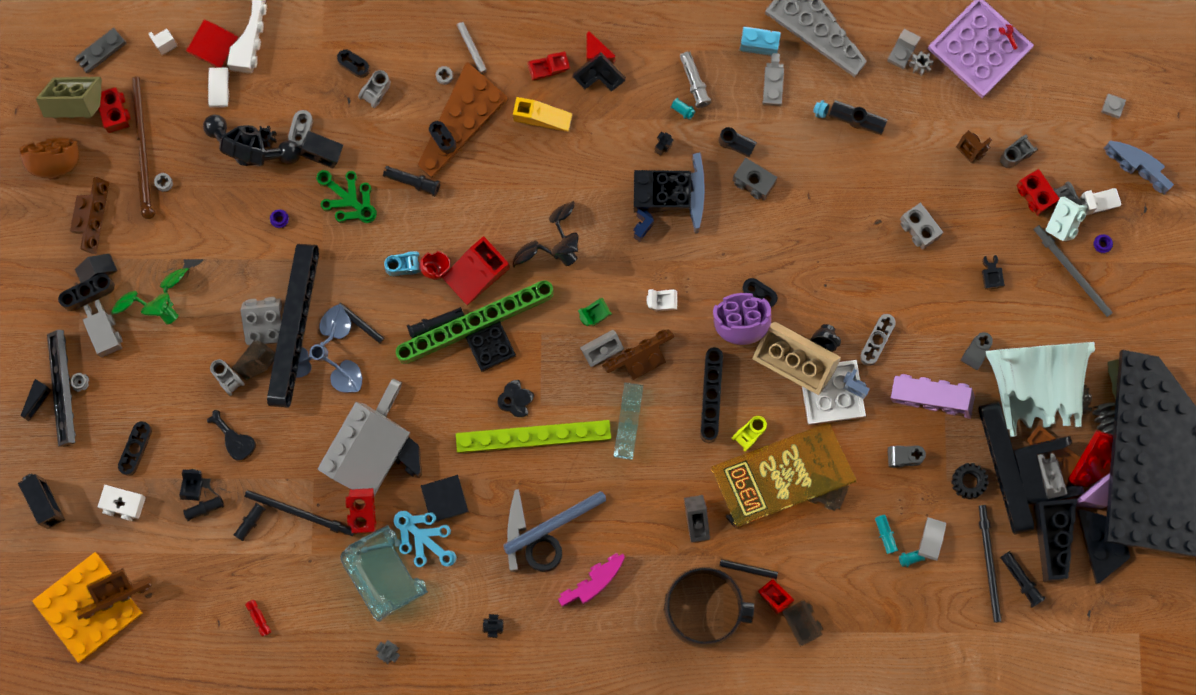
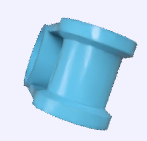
(404, 264)

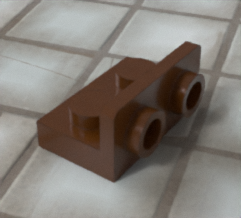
(972, 147)

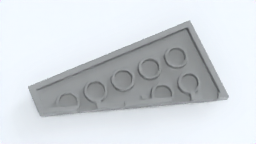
(818, 28)

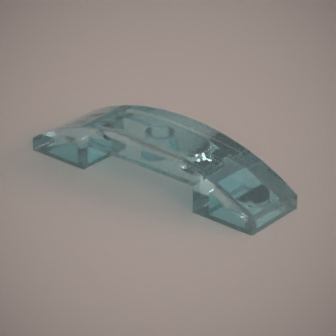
(628, 421)

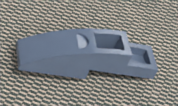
(1134, 158)

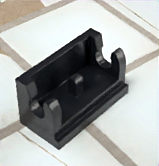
(320, 149)

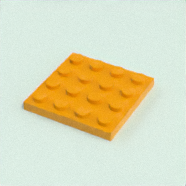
(68, 595)

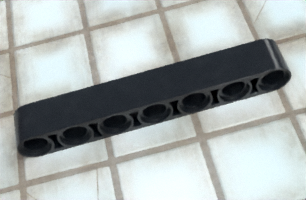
(1006, 468)

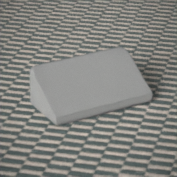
(602, 348)

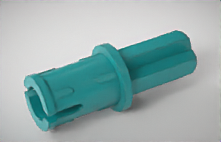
(886, 534)

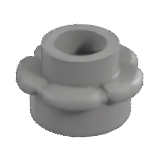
(77, 377)

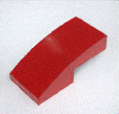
(548, 66)

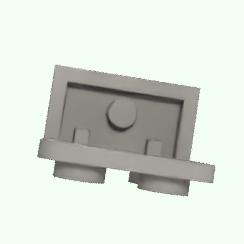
(261, 320)

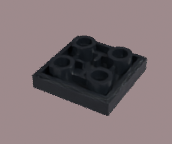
(490, 346)
(444, 498)

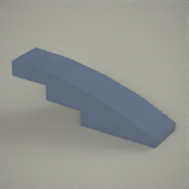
(697, 193)

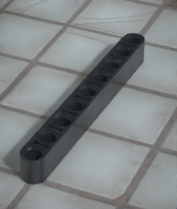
(293, 325)

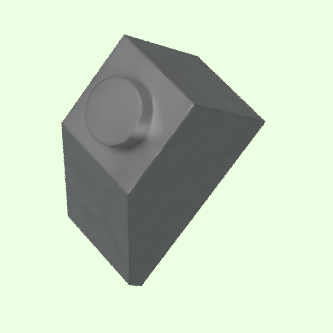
(697, 518)

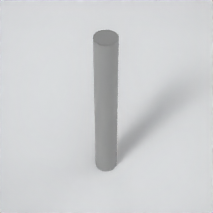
(474, 53)

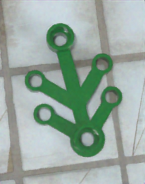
(348, 199)

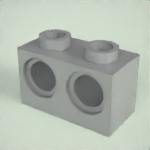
(926, 223)

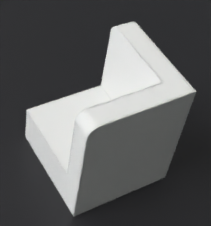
(163, 41)

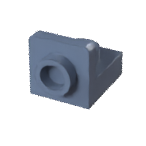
(856, 387)

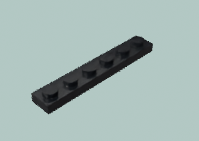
(61, 388)

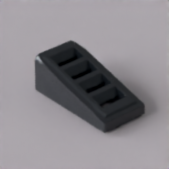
(36, 397)

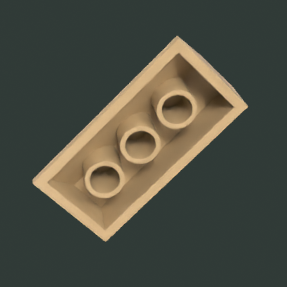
(796, 358)

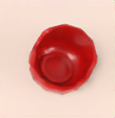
(434, 265)

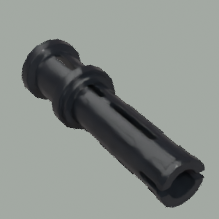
(420, 183)
(427, 325)
(1027, 587)

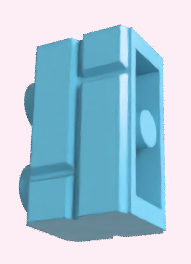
(759, 41)

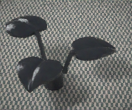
(563, 250)

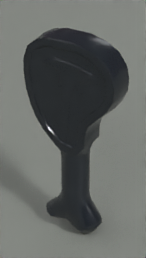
(237, 445)

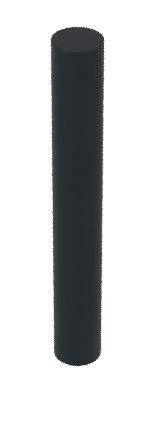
(364, 326)
(748, 569)

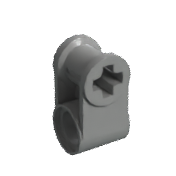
(374, 92)
(228, 379)

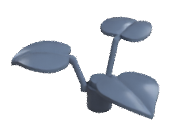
(346, 376)

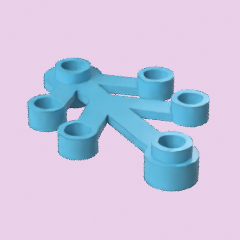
(421, 537)

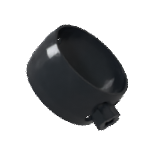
(745, 609)

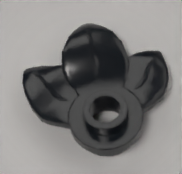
(518, 398)

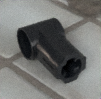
(738, 143)

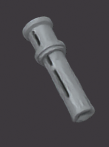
(697, 86)

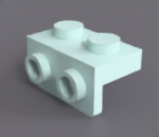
(1066, 219)

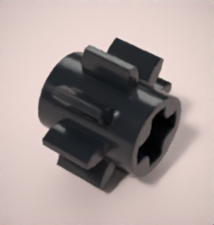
(267, 131)
(493, 625)

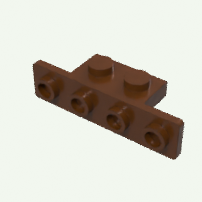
(89, 215)
(642, 357)
(110, 590)

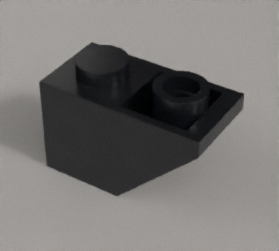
(411, 457)

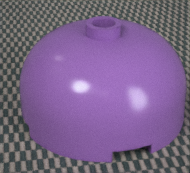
(742, 318)

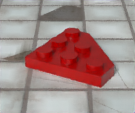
(1094, 461)

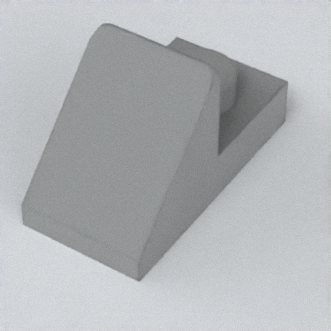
(904, 48)

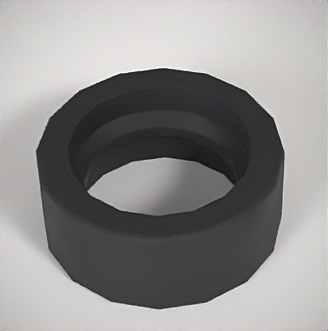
(545, 567)

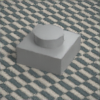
(1113, 106)

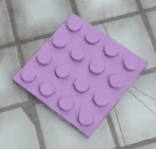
(977, 49)

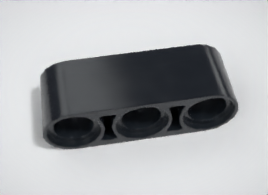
(77, 292)

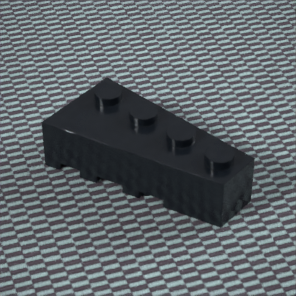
(1055, 536)

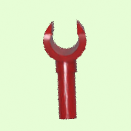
(1008, 33)

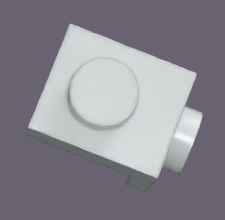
(662, 300)

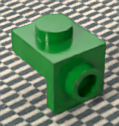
(594, 313)

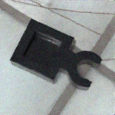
(992, 276)

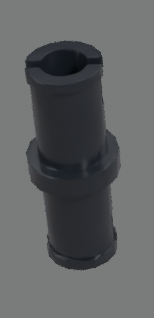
(203, 508)
(249, 522)

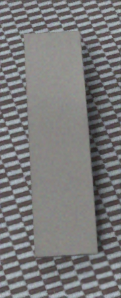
(515, 524)

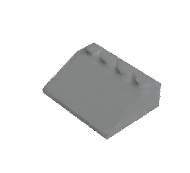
(363, 449)

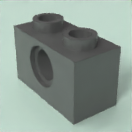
(748, 170)

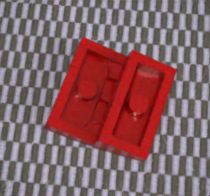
(211, 43)

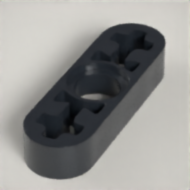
(145, 437)

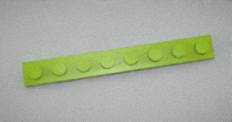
(533, 436)

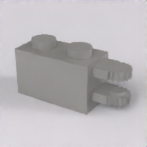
(102, 331)

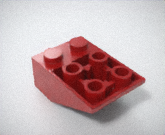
(476, 270)

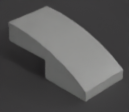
(932, 539)

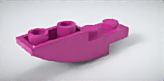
(600, 577)

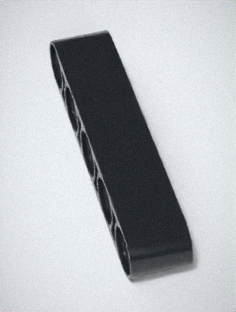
(711, 385)

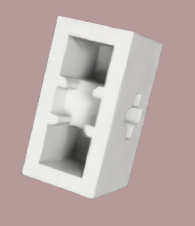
(110, 498)

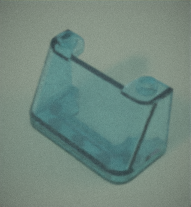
(381, 574)

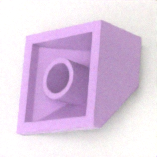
(1096, 496)

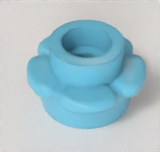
(821, 109)

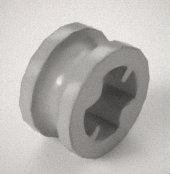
(439, 78)
(168, 185)

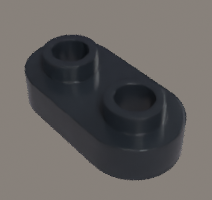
(761, 290)

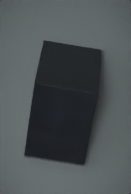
(95, 265)

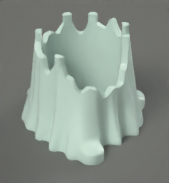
(1041, 382)

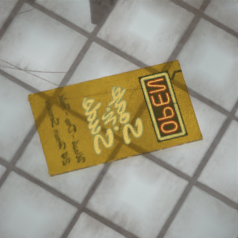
(783, 474)

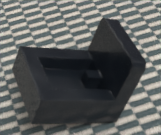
(191, 485)

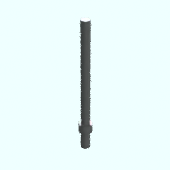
(1049, 243)

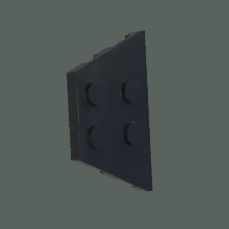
(1103, 556)

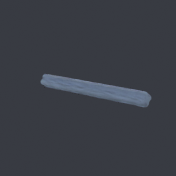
(554, 523)

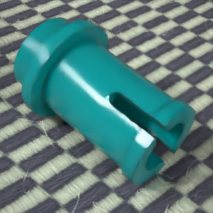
(682, 108)
(910, 558)

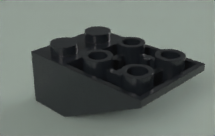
(661, 190)

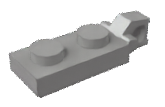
(773, 82)

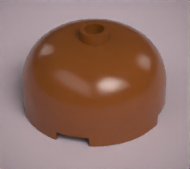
(48, 160)

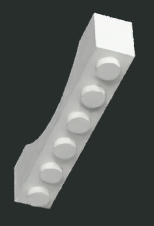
(243, 52)

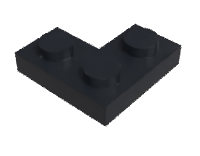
(599, 68)

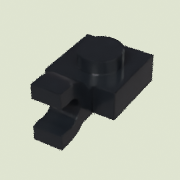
(664, 143)

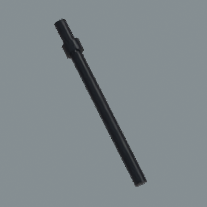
(985, 525)
(335, 526)

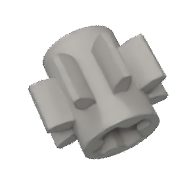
(917, 65)

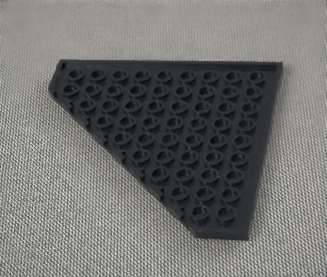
(1152, 460)

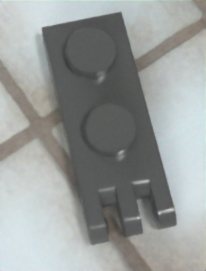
(100, 50)

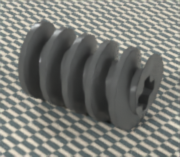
(1105, 417)

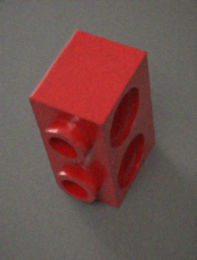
(109, 111)
(1042, 190)
(364, 510)

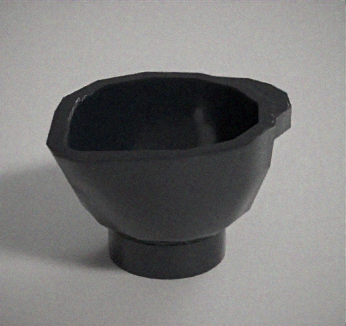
(826, 337)

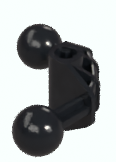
(246, 144)

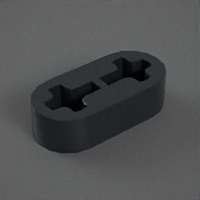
(356, 60)
(445, 135)

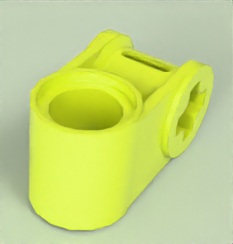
(749, 433)

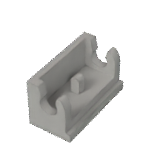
(1051, 476)

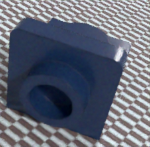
(642, 228)

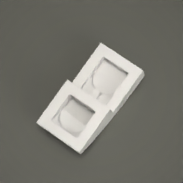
(218, 87)

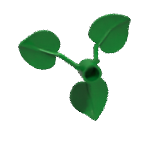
(157, 306)

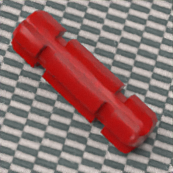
(258, 618)

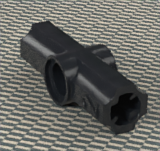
(846, 114)

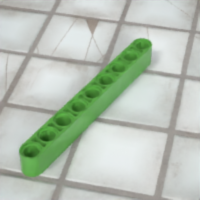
(468, 329)

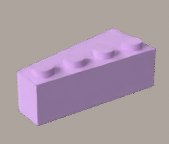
(933, 395)

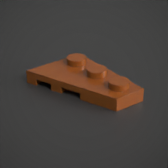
(1066, 458)

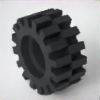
(975, 470)

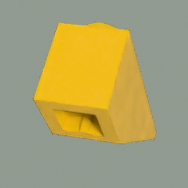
(541, 114)

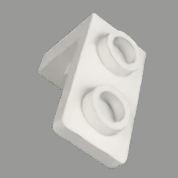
(1100, 201)

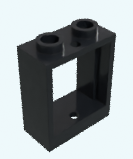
(41, 501)

